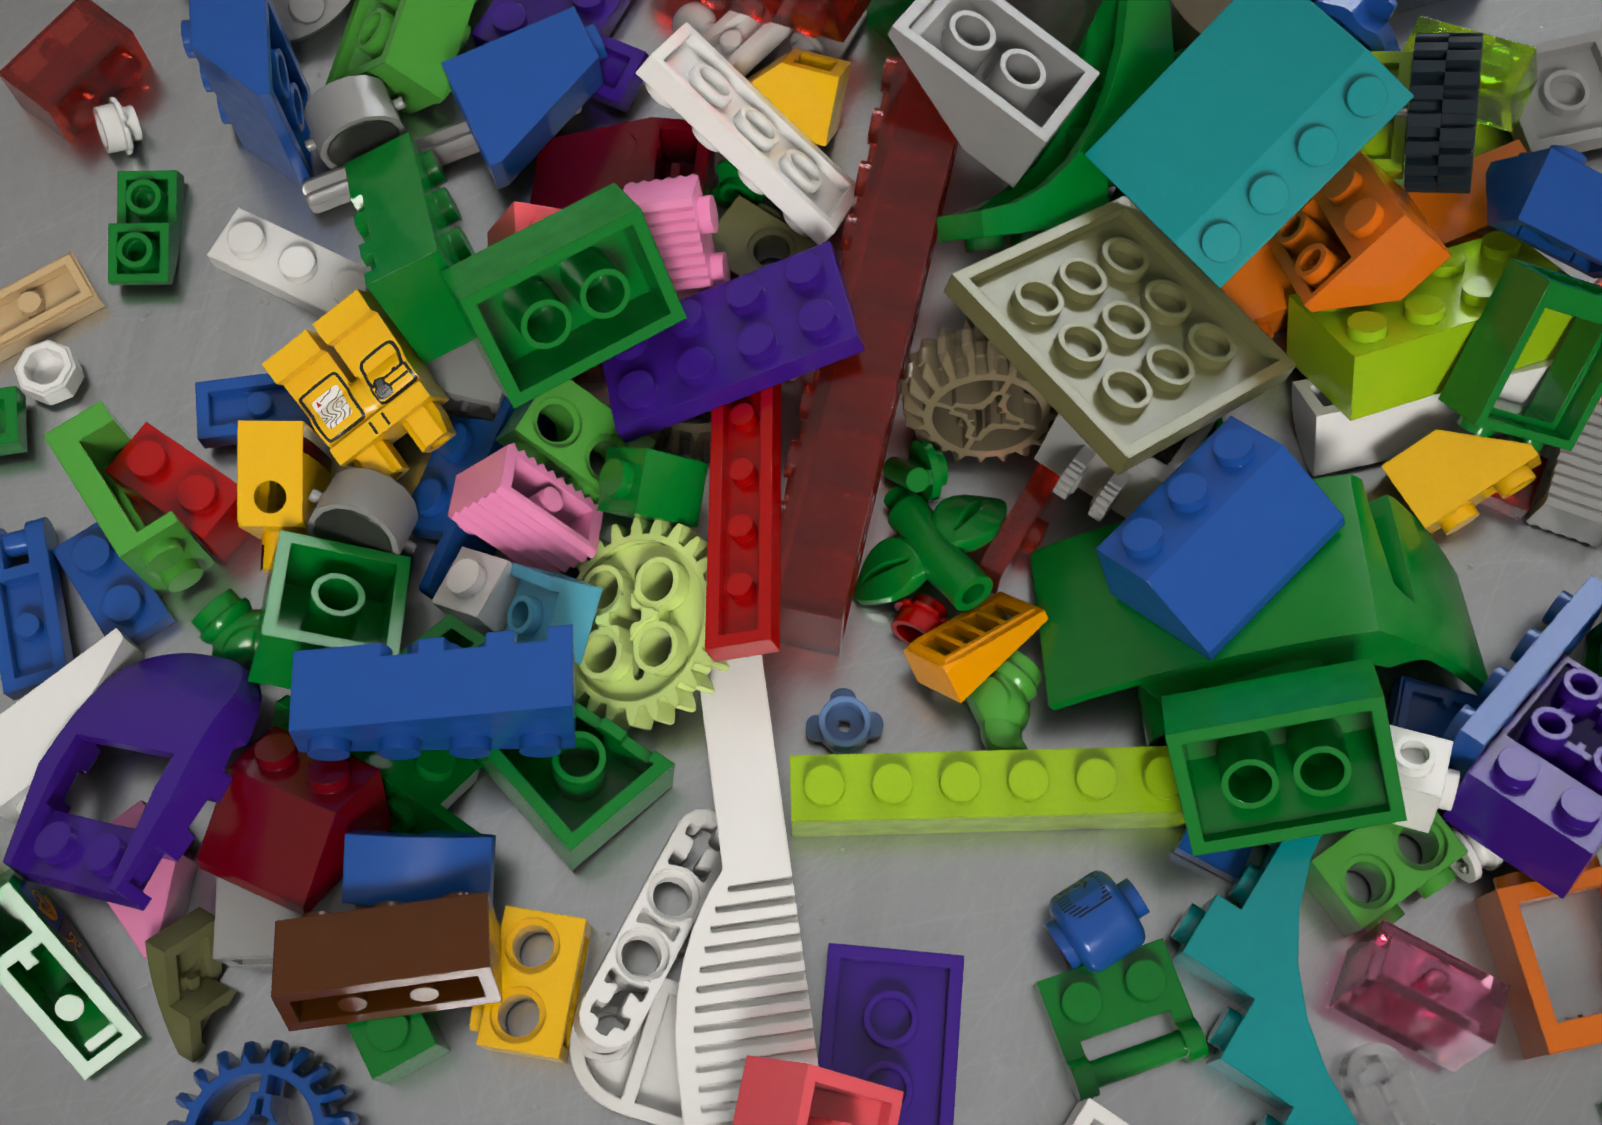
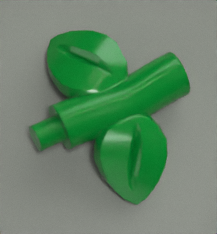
(932, 548)

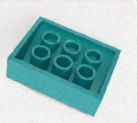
(1247, 128)

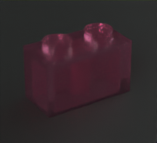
(1420, 996)

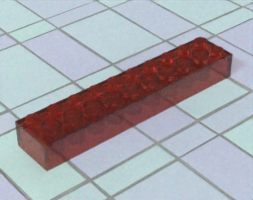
(854, 401)

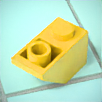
(807, 91)
(1454, 472)

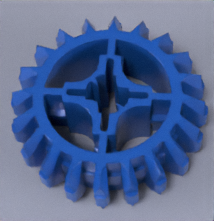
(268, 1102)

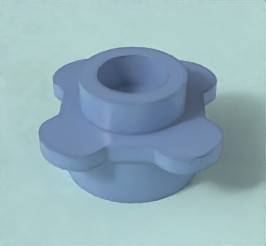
(844, 707)

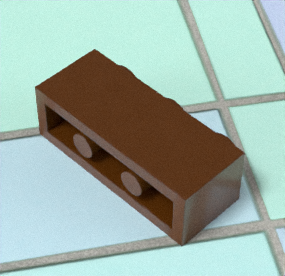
(387, 961)

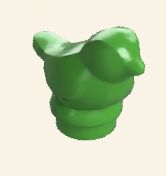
(1002, 703)

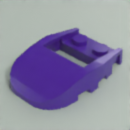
(162, 706)

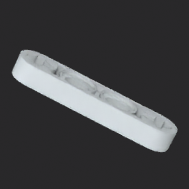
(650, 925)

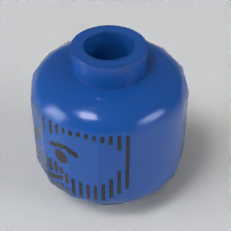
(1097, 921)

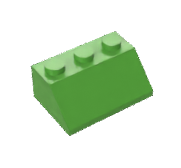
(404, 46)

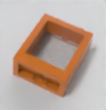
(1549, 958)

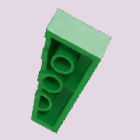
(409, 241)
(583, 791)

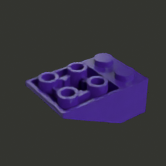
(1540, 782)

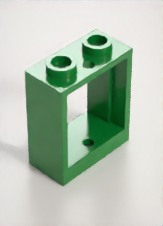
(1496, 343)

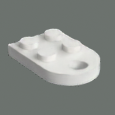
(642, 1074)

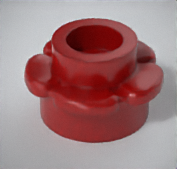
(917, 617)

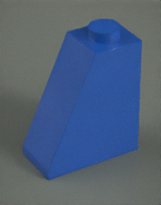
(525, 88)

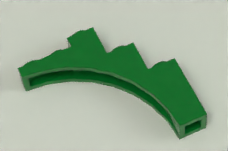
(1131, 50)

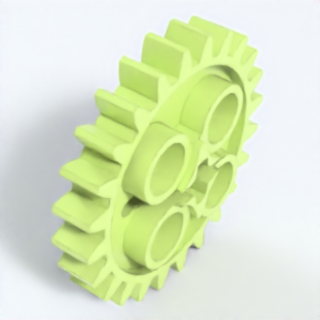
(642, 621)

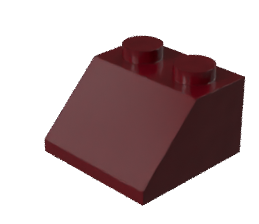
(288, 821)

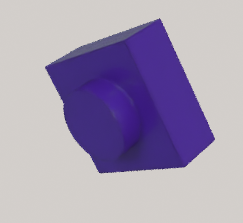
(619, 74)

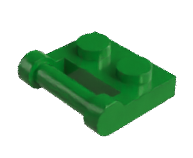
(1131, 990)

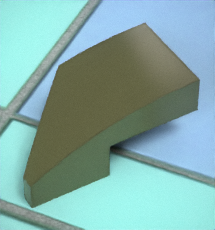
(187, 979)

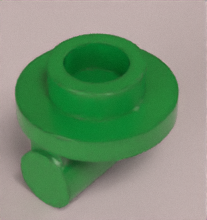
(922, 472)

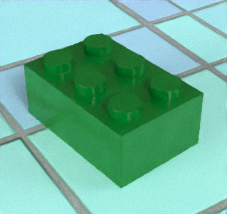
(564, 294)

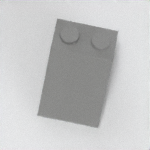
(992, 78)

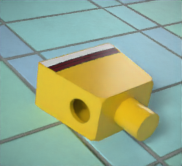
(275, 476)

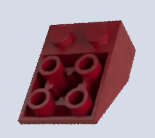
(619, 153)

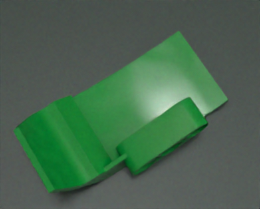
(1365, 594)

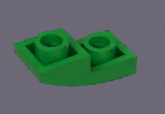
(148, 228)

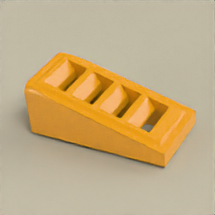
(961, 651)

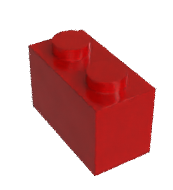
(173, 479)

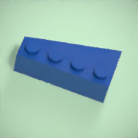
(436, 698)

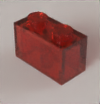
(75, 67)

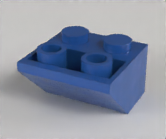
(1550, 205)

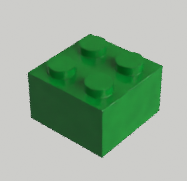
(326, 598)

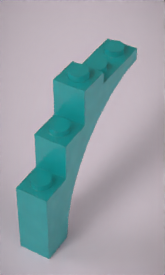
(1253, 960)

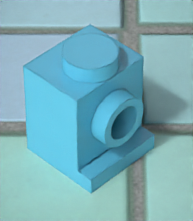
(548, 600)

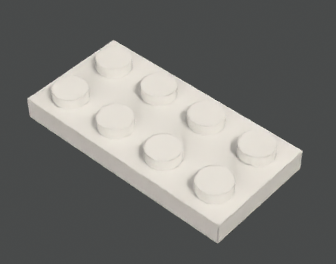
(749, 132)

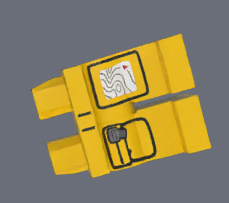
(363, 386)

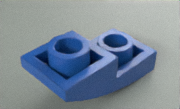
(415, 866)

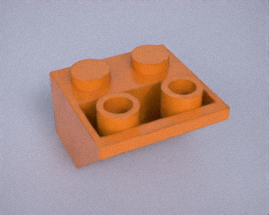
(1357, 241)

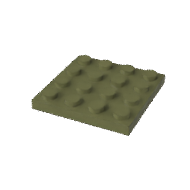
(1119, 332)

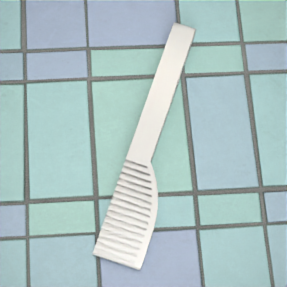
(744, 958)

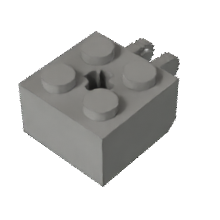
(1083, 468)

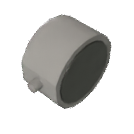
(352, 118)
(364, 511)

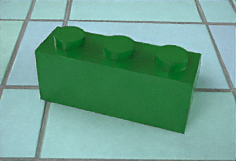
(1283, 757)

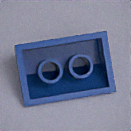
(255, 79)
(1219, 538)

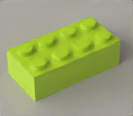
(1408, 348)

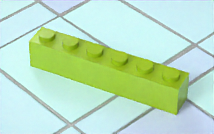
(983, 791)

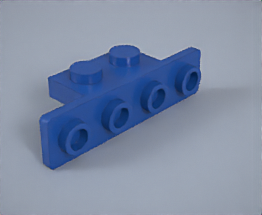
(433, 494)

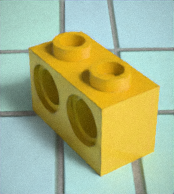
(552, 985)

